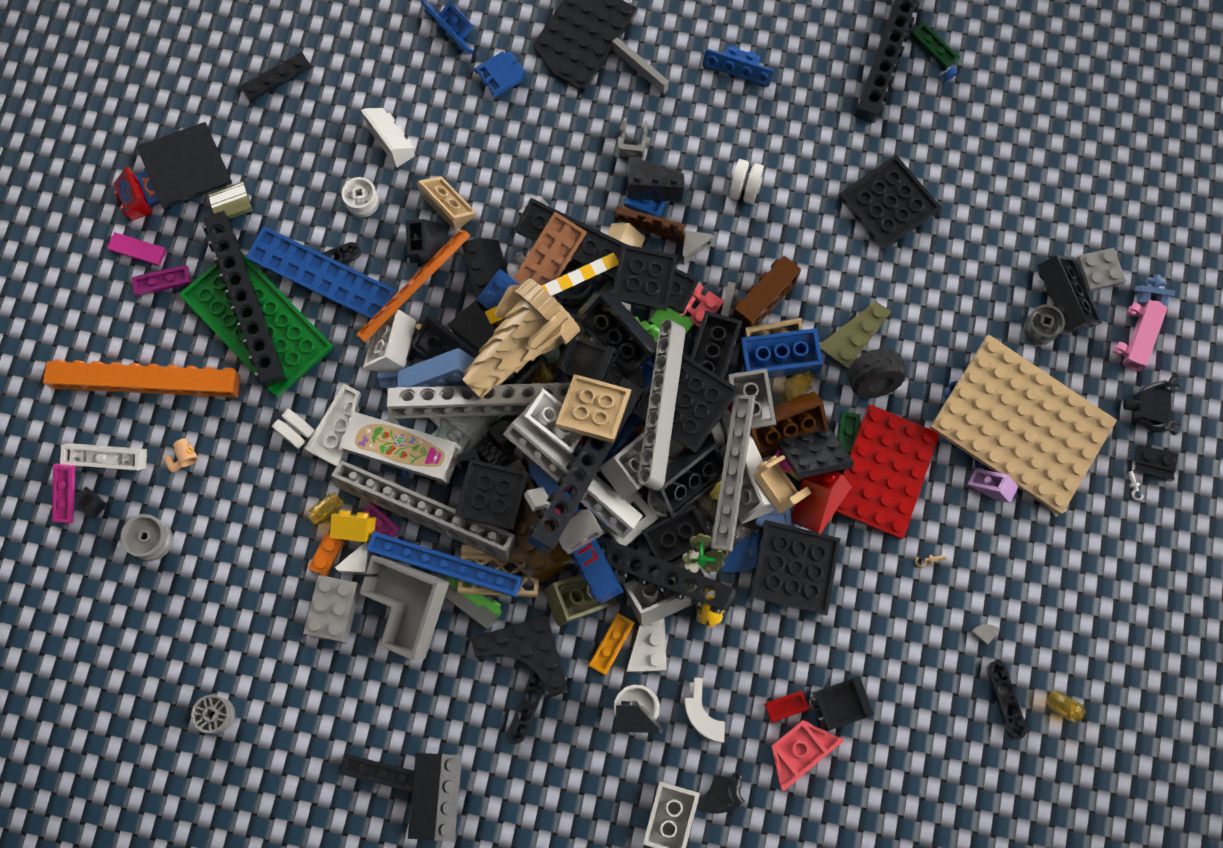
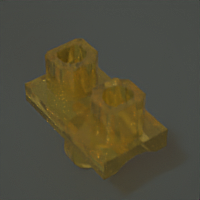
(798, 385)

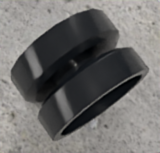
(577, 294)

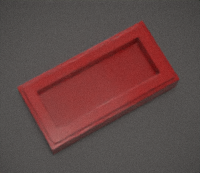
(786, 706)

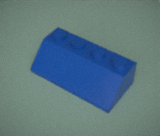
(783, 353)

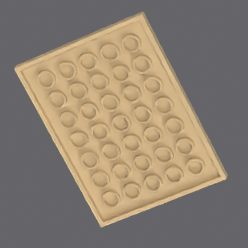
(1023, 424)

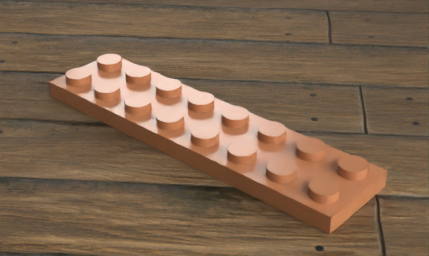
(550, 252)

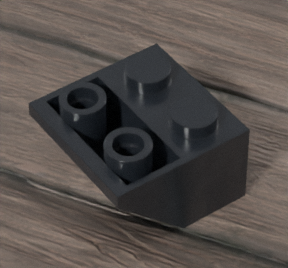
(424, 239)

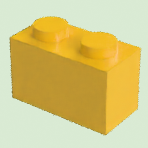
(352, 527)

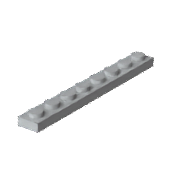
(733, 473)

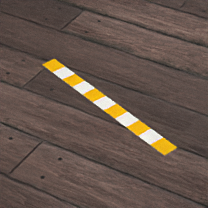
(570, 279)

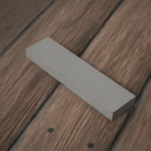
(640, 65)

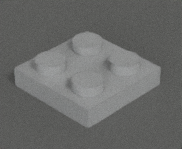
(1101, 269)

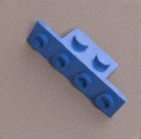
(453, 22)
(739, 64)

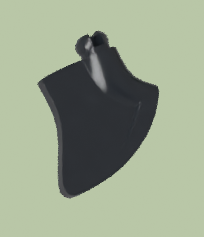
(723, 795)

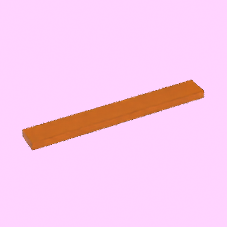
(420, 277)

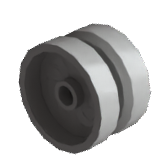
(146, 537)

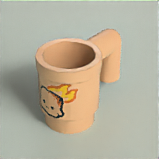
(185, 454)

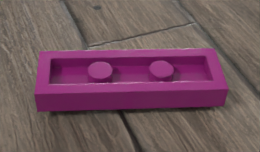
(161, 280)

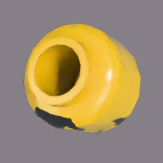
(707, 617)

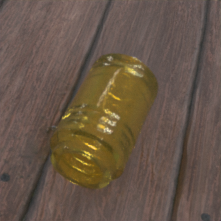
(324, 508)
(1065, 706)

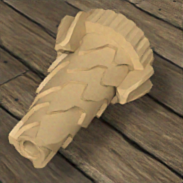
(530, 328)

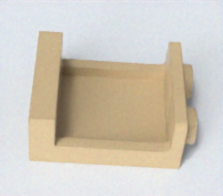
(778, 485)

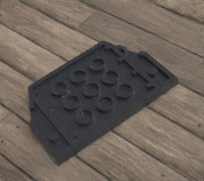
(582, 38)

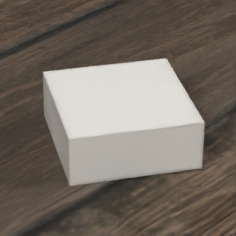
(537, 498)

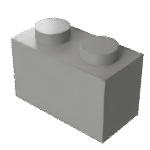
(580, 531)

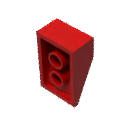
(826, 496)

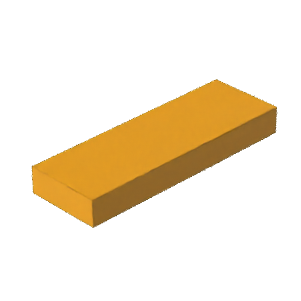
(611, 644)

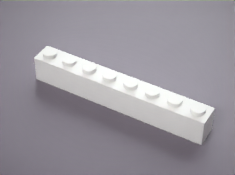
(553, 459)

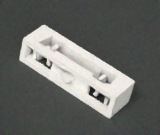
(103, 456)

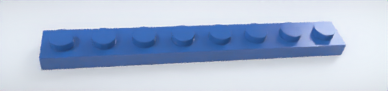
(445, 564)

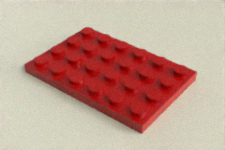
(887, 471)

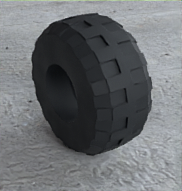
(876, 373)

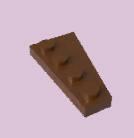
(659, 226)

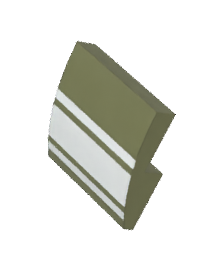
(231, 199)

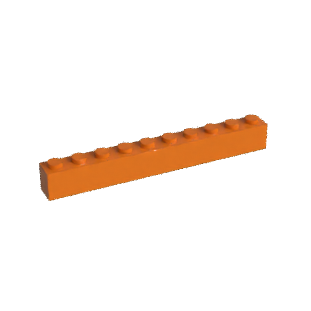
(142, 379)

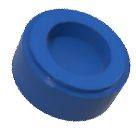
(949, 74)

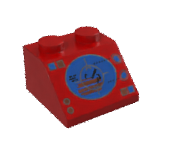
(131, 195)

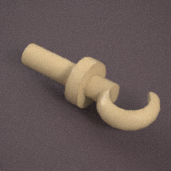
(931, 560)

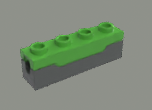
(474, 605)

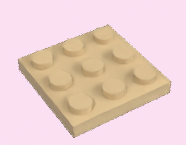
(593, 408)

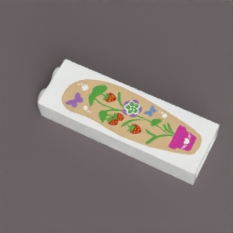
(401, 447)

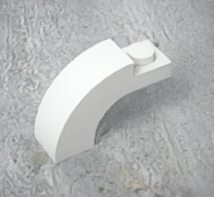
(701, 722)

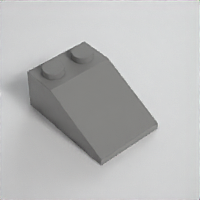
(756, 384)

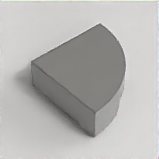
(985, 632)

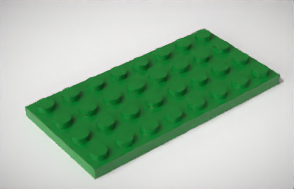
(294, 336)

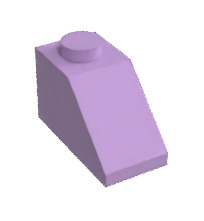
(993, 484)

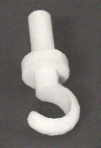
(1134, 484)

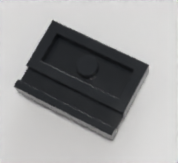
(1155, 463)

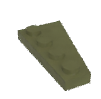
(854, 336)

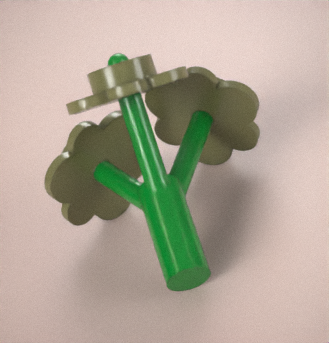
(695, 560)

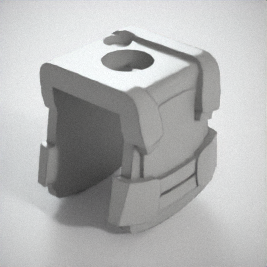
(632, 150)

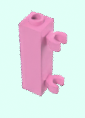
(1144, 334)

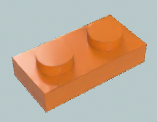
(326, 555)

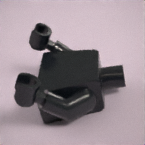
(1153, 407)

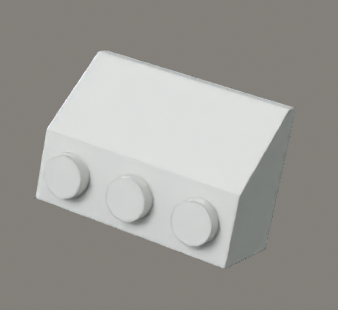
(388, 135)
(390, 344)

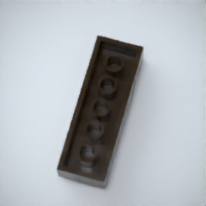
(541, 564)

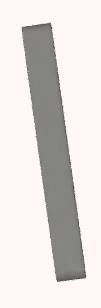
(661, 405)

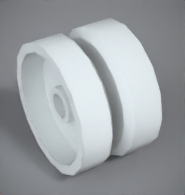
(744, 181)
(643, 695)

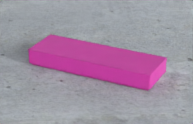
(136, 249)
(63, 493)

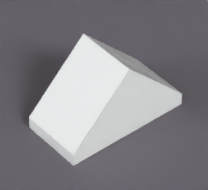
(356, 562)

